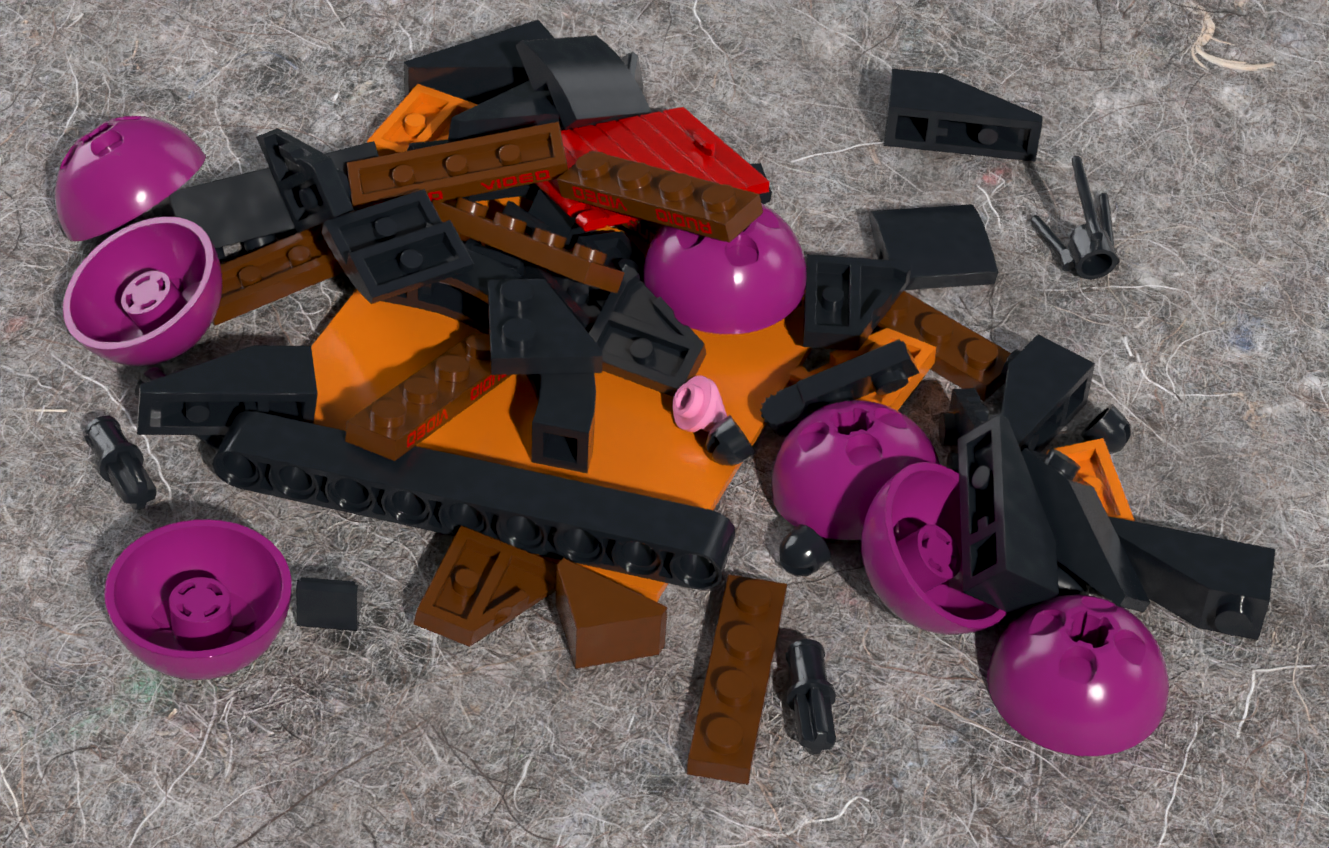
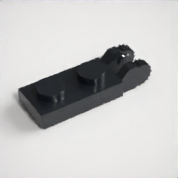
(878, 370)

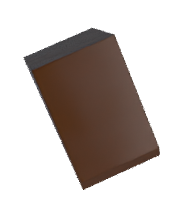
(606, 619)

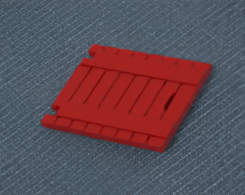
(661, 140)

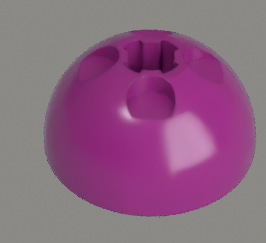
(121, 173)
(727, 284)
(145, 292)
(840, 462)
(916, 552)
(198, 598)
(1079, 676)

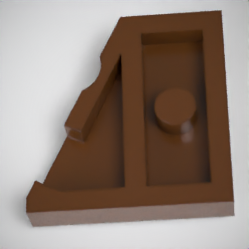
(482, 587)

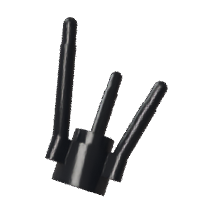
(1090, 246)

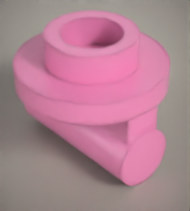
(698, 405)

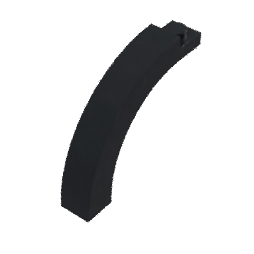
(566, 402)

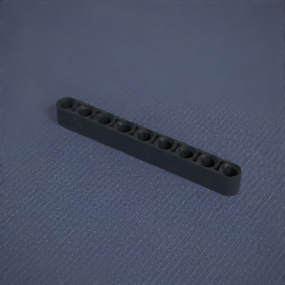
(507, 503)

